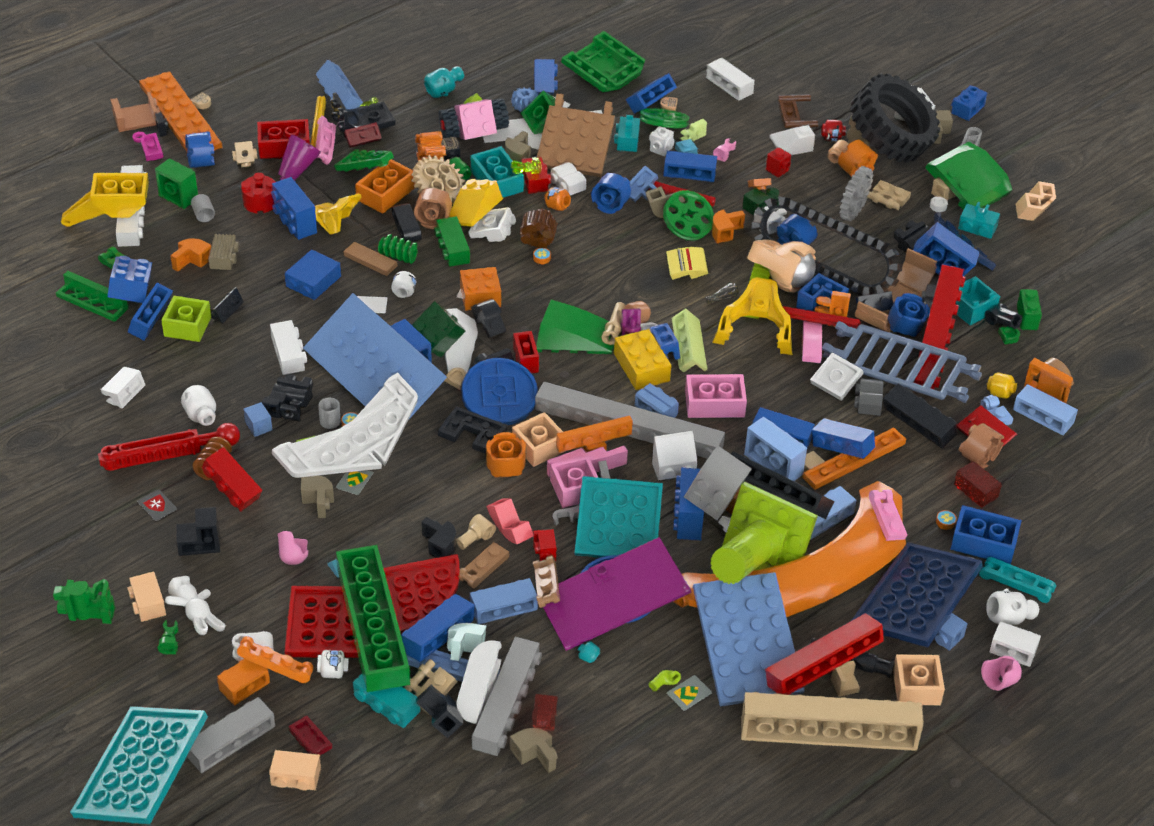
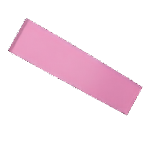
(812, 342)
(614, 458)

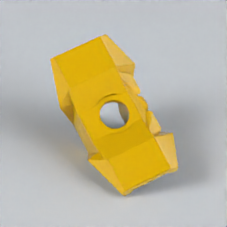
(330, 215)

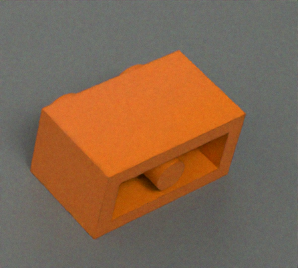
(242, 680)

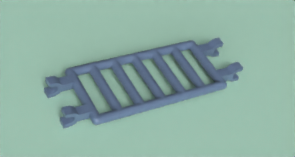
(947, 389)

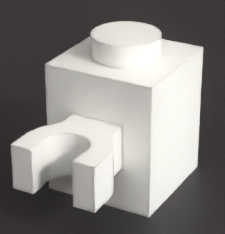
(773, 221)

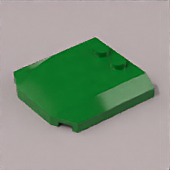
(605, 63)
(971, 175)

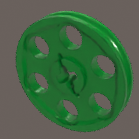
(664, 118)
(689, 208)

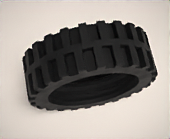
(881, 131)

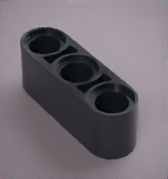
(406, 222)

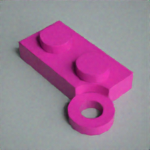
(150, 145)

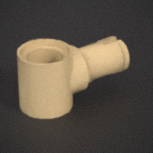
(478, 528)

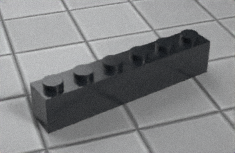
(786, 488)

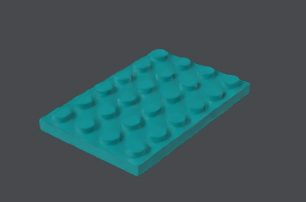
(139, 765)

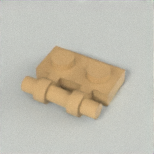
(889, 195)
(440, 680)

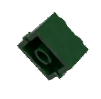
(439, 328)

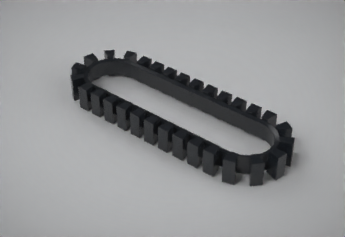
(812, 215)

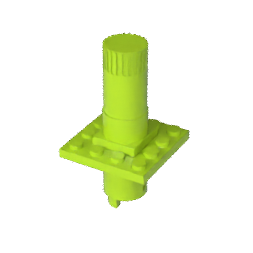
(761, 534)

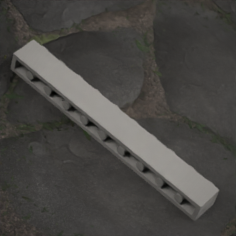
(646, 424)

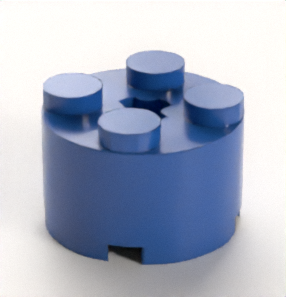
(199, 149)
(611, 193)
(796, 229)
(908, 314)

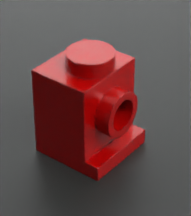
(544, 543)

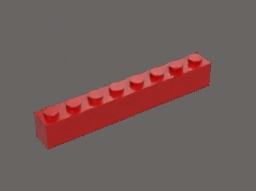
(941, 319)

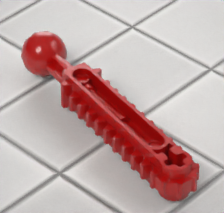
(162, 447)

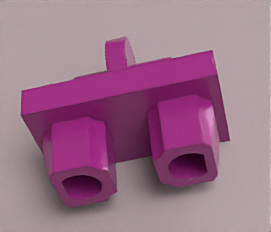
(630, 321)

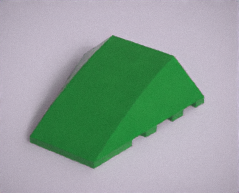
(572, 329)

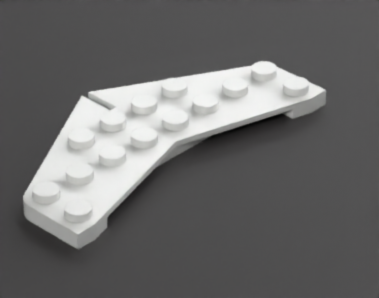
(353, 445)

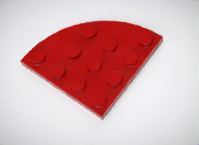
(421, 587)

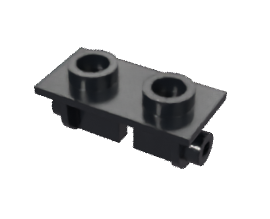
(227, 306)

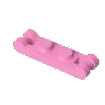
(325, 139)

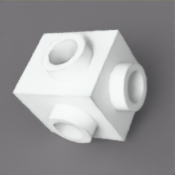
(661, 141)

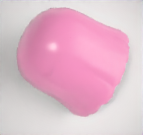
(292, 550)
(1005, 667)

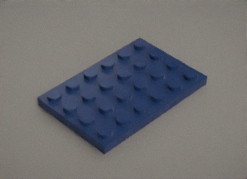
(919, 592)

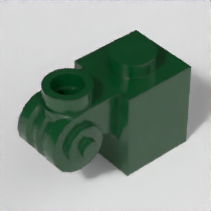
(756, 198)

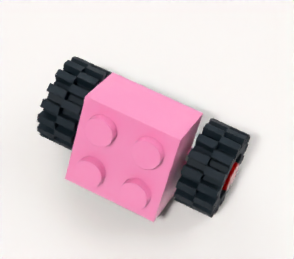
(474, 119)

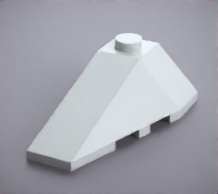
(461, 351)

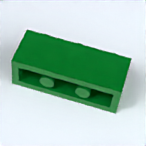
(452, 241)

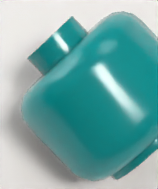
(588, 652)

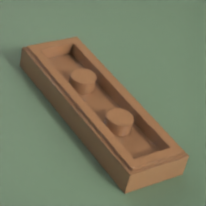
(370, 258)

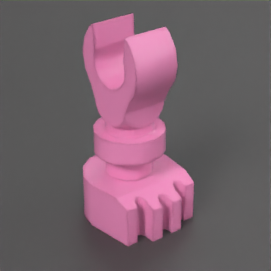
(723, 151)

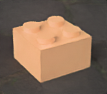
(539, 437)
(918, 679)

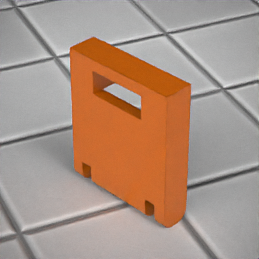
(1050, 381)

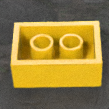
(642, 359)

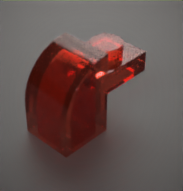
(545, 712)

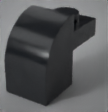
(489, 315)
(441, 537)
(442, 709)

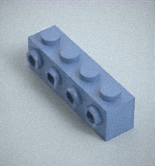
(335, 81)

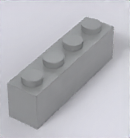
(231, 734)

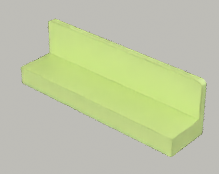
(689, 335)

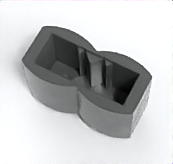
(870, 396)

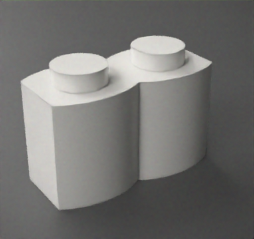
(568, 178)

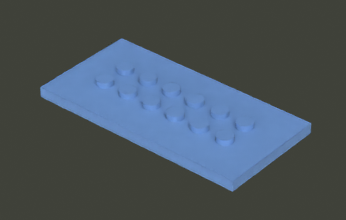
(367, 351)

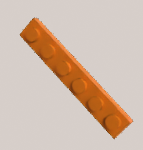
(846, 463)

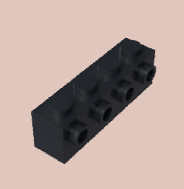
(920, 415)

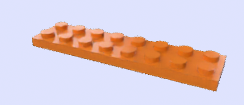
(176, 106)

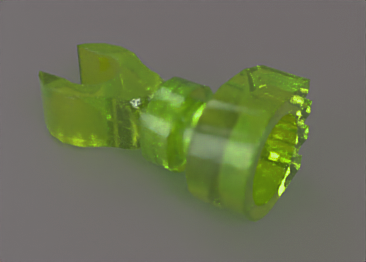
(534, 167)

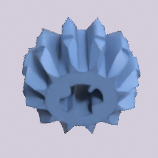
(522, 98)

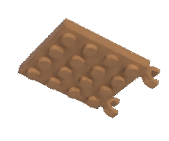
(576, 137)

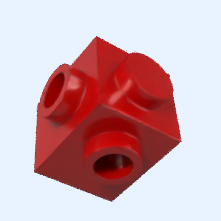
(778, 162)

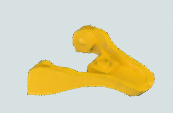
(762, 301)

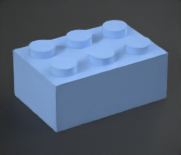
(775, 449)

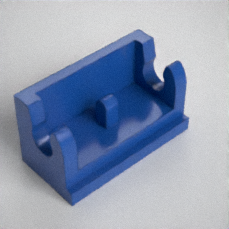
(666, 339)

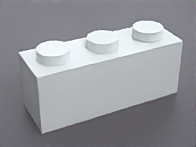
(730, 79)
(288, 347)

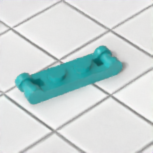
(1018, 579)

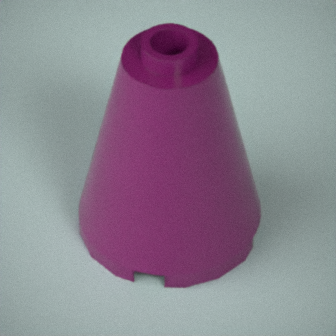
(297, 158)

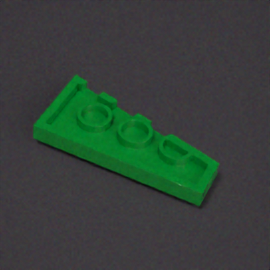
(364, 159)

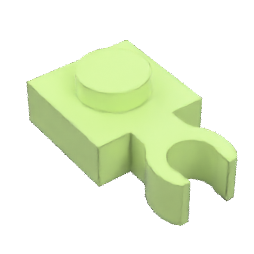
(696, 130)

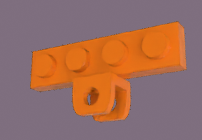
(594, 435)

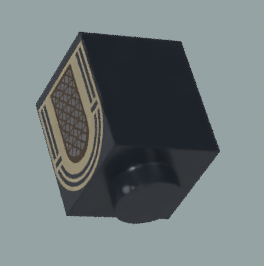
(452, 147)

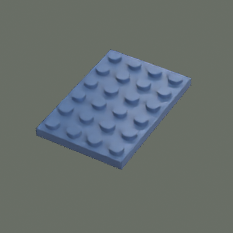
(743, 633)

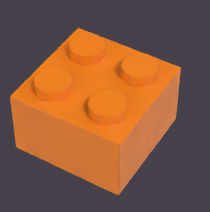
(479, 286)

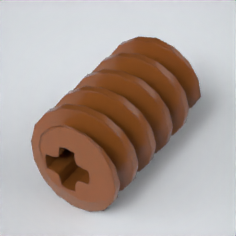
(211, 447)

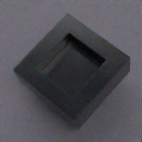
(161, 123)

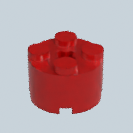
(257, 193)

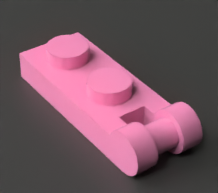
(887, 515)

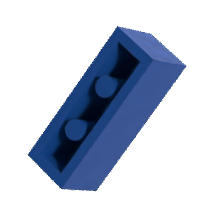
(651, 93)
(690, 166)
(150, 311)
(795, 427)
(843, 438)

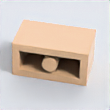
(147, 596)
(295, 770)

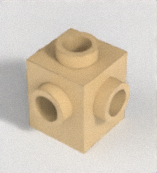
(244, 147)

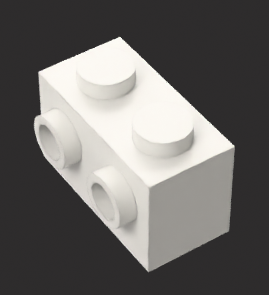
(1015, 643)

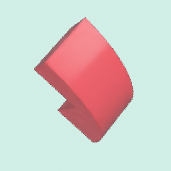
(508, 522)

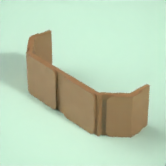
(913, 279)

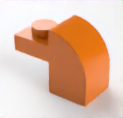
(725, 224)
(191, 251)

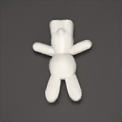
(196, 607)

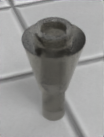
(727, 292)

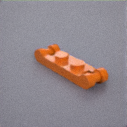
(274, 661)

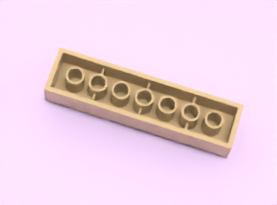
(831, 721)

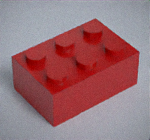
(274, 136)

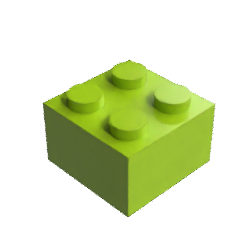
(186, 318)

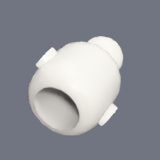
(199, 404)
(1010, 607)

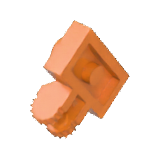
(838, 304)

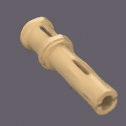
(613, 326)

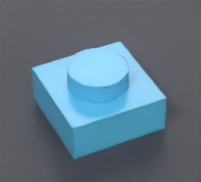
(686, 146)

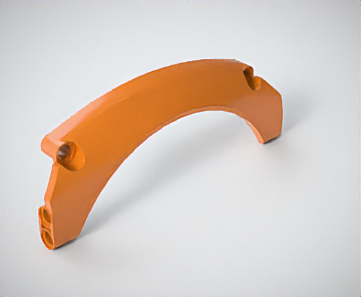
(831, 569)

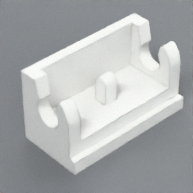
(123, 386)

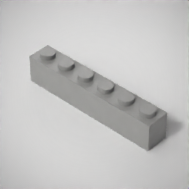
(506, 696)

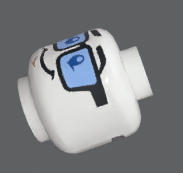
(403, 284)
(332, 664)

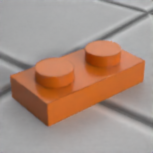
(760, 184)

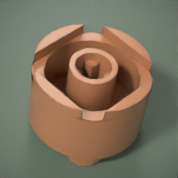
(431, 206)
(982, 445)

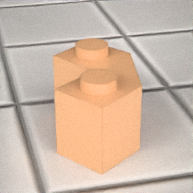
(1035, 201)

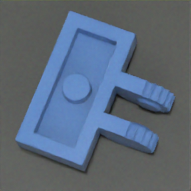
(642, 182)

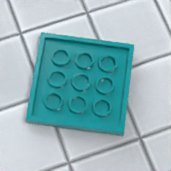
(616, 516)

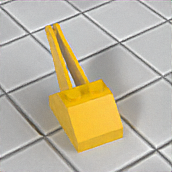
(111, 194)

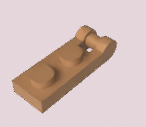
(483, 565)

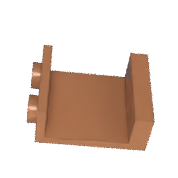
(135, 116)

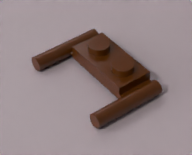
(790, 113)

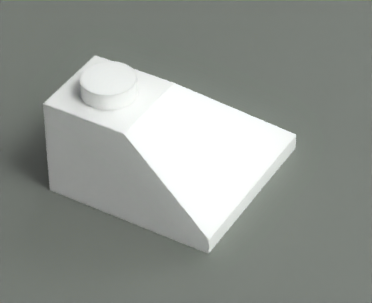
(794, 140)

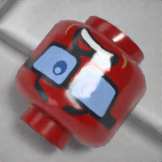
(833, 130)

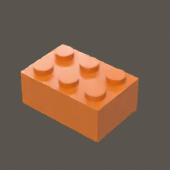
(385, 186)

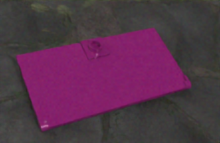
(615, 593)

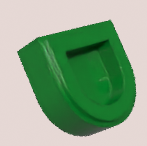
(1009, 335)

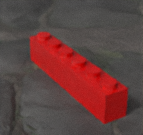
(824, 655)

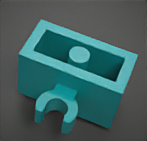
(627, 133)
(979, 220)

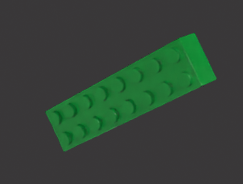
(372, 619)

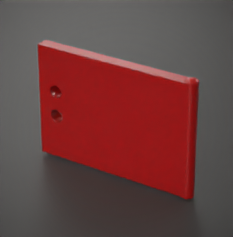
(981, 416)

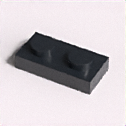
(880, 301)

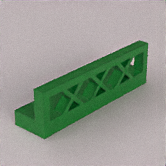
(96, 294)

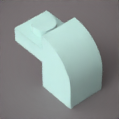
(464, 638)

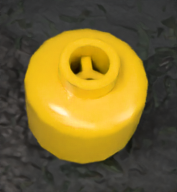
(1001, 385)

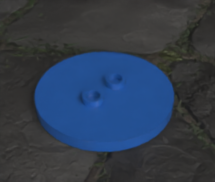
(500, 390)

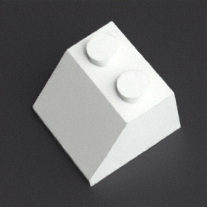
(672, 453)

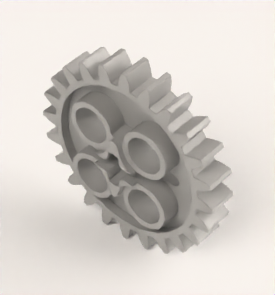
(856, 193)

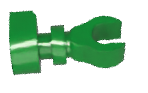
(168, 643)

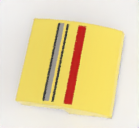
(687, 262)

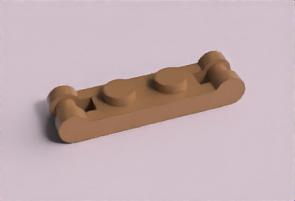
(546, 581)

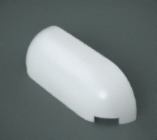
(478, 680)

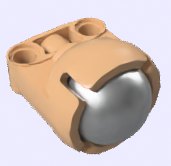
(789, 264)

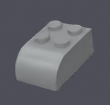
(717, 482)

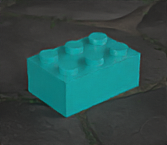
(496, 166)

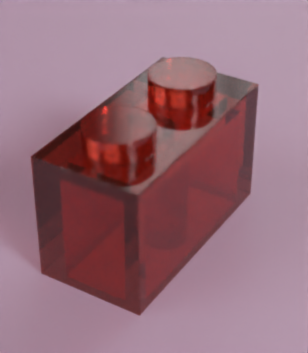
(977, 484)

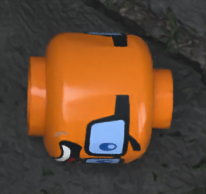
(557, 198)

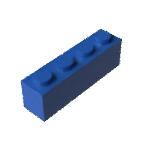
(432, 630)

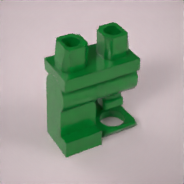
(84, 602)

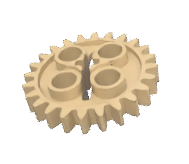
(437, 174)

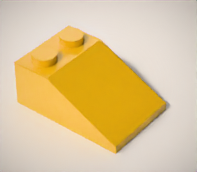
(475, 201)

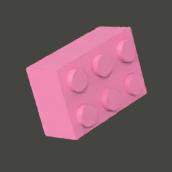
(715, 396)

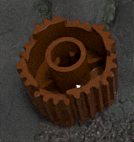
(538, 228)

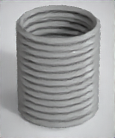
(203, 208)
(329, 413)

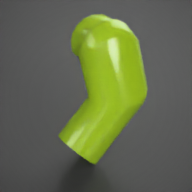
(665, 677)

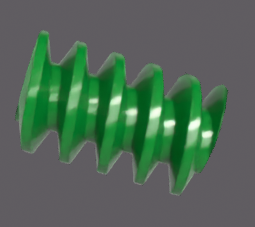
(398, 249)

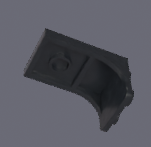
(361, 116)

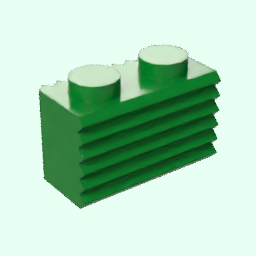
(1029, 307)

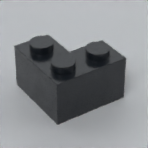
(201, 536)

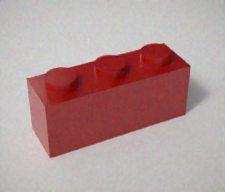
(231, 479)

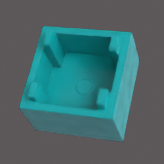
(976, 300)

